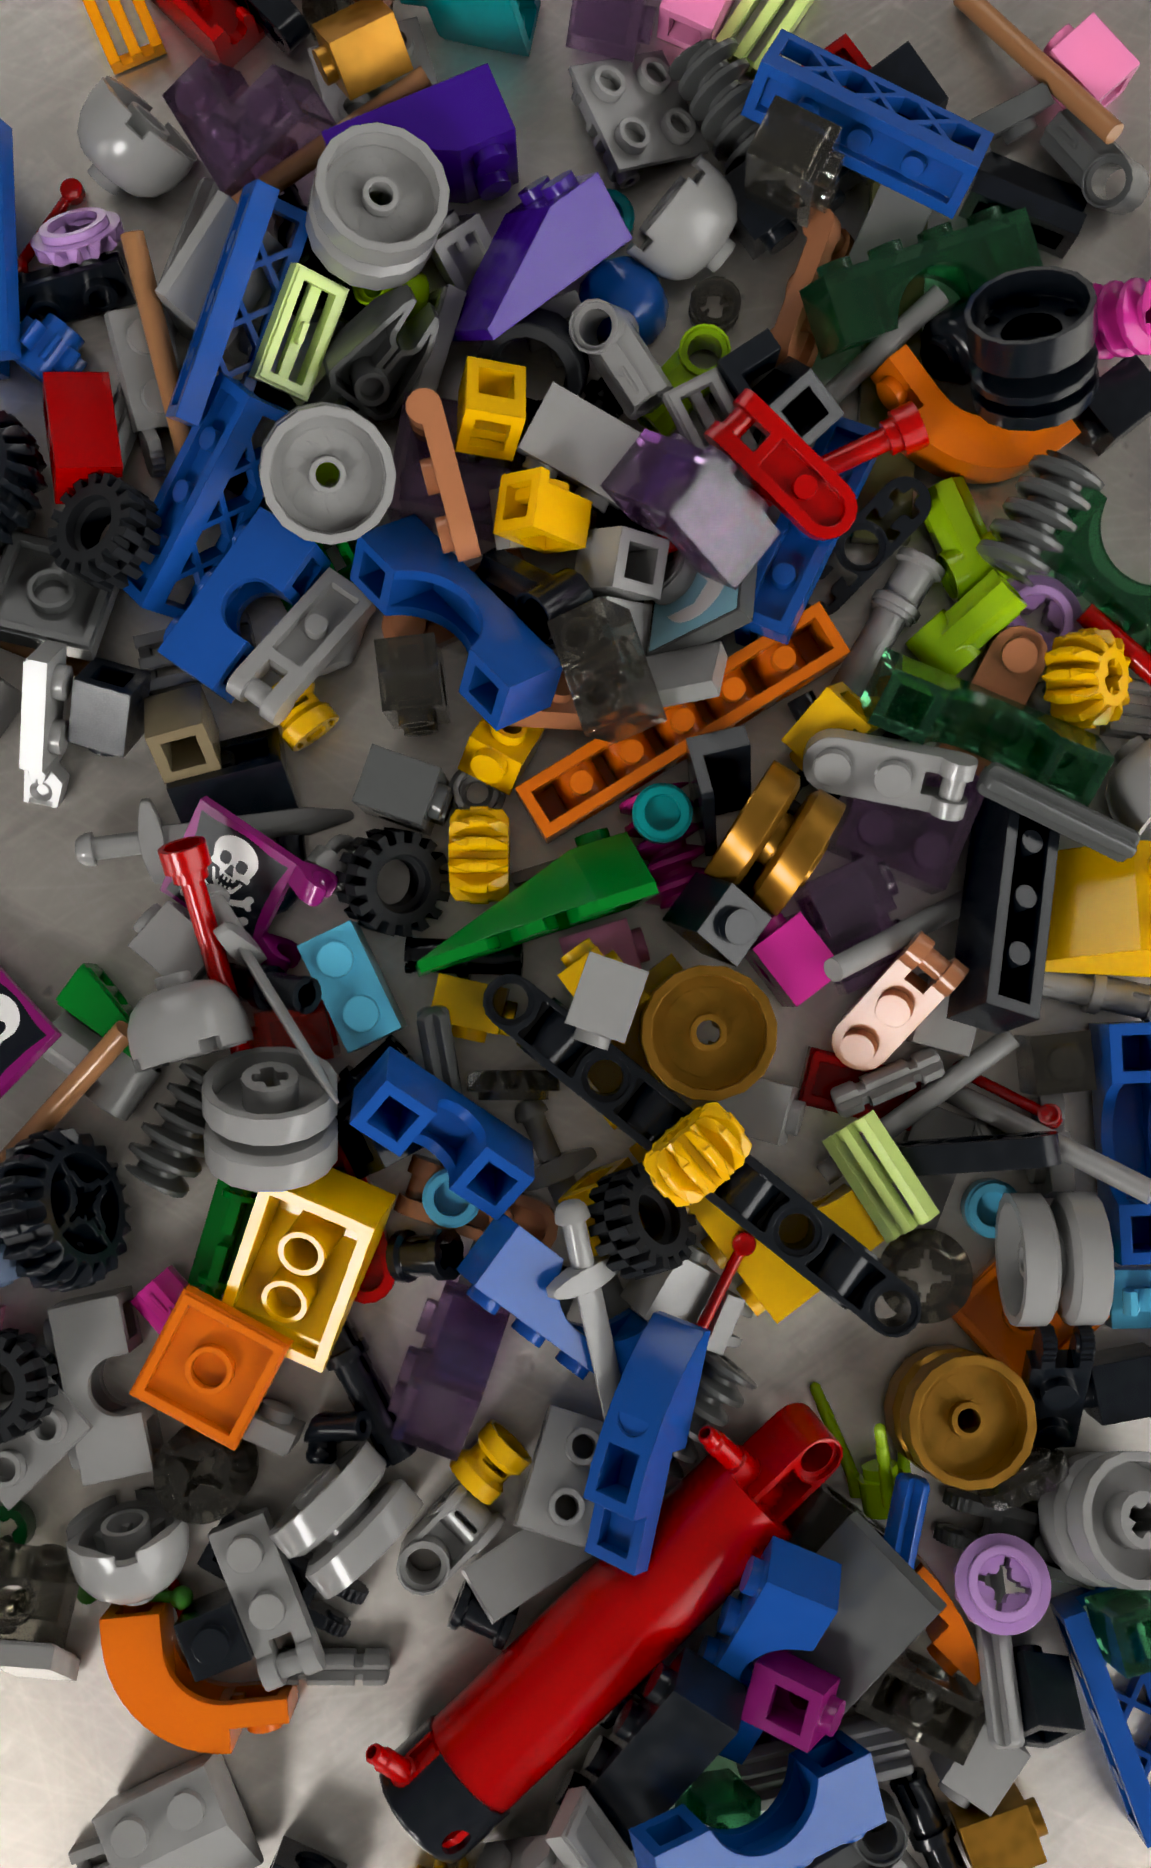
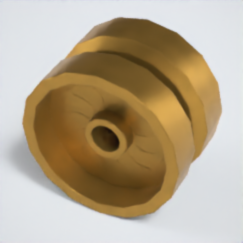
(780, 842)
(734, 1007)
(960, 1416)

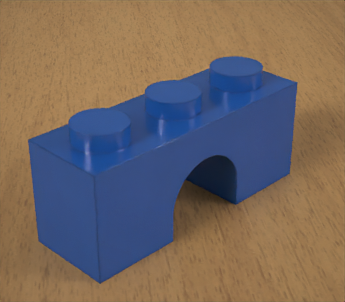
(260, 563)
(482, 1155)

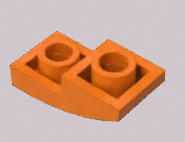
(950, 1638)

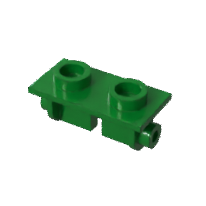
(221, 1238)

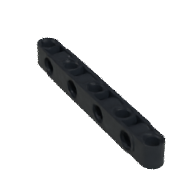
(752, 1195)

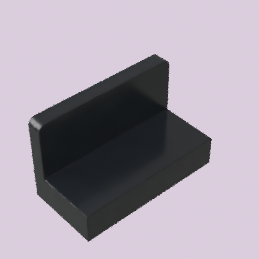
(1051, 204)
(747, 367)
(250, 778)
(718, 778)

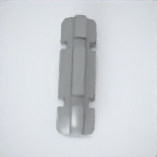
(887, 1082)
(346, 1666)

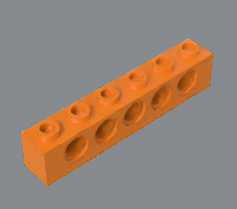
(752, 683)

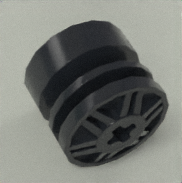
(1032, 347)

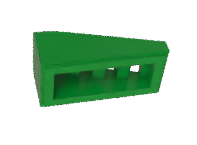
(95, 1000)

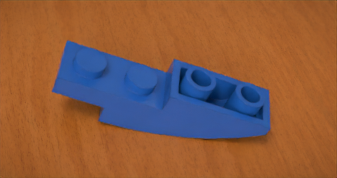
(637, 1440)

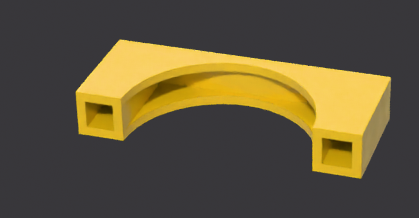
(767, 1279)

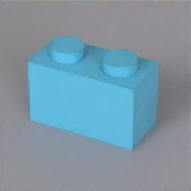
(352, 986)

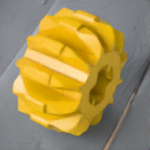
(1087, 678)
(479, 855)
(697, 1154)

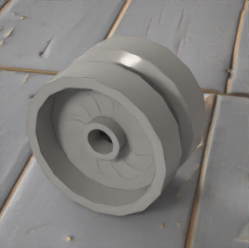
(376, 206)
(341, 507)
(269, 1120)
(1054, 1259)
(1101, 1520)
(353, 1526)

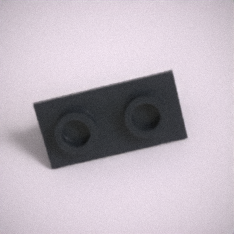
(76, 293)

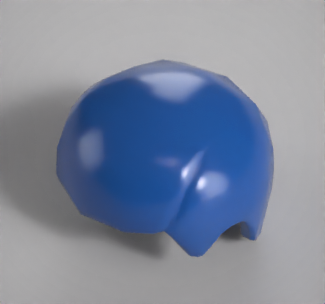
(631, 287)

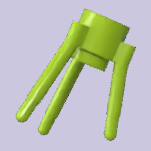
(878, 1475)

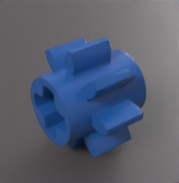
(49, 347)

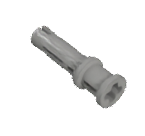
(893, 610)

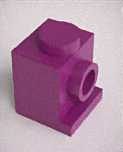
(779, 1705)

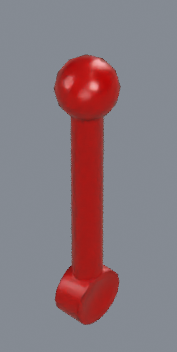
(72, 194)
(1047, 1114)
(743, 1245)

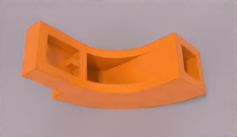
(958, 439)
(161, 1691)

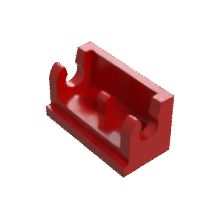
(215, 26)
(80, 428)

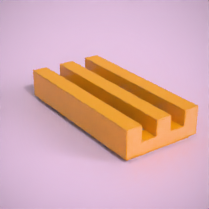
(136, 54)

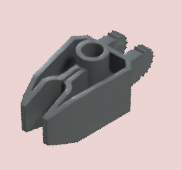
(378, 357)

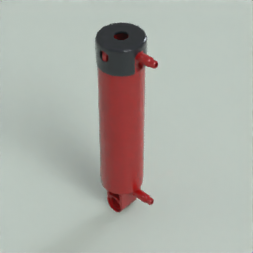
(601, 1637)

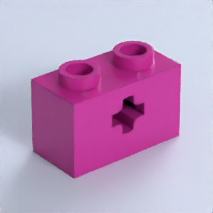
(790, 959)

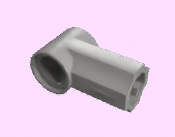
(622, 359)
(119, 1087)

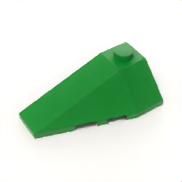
(577, 888)

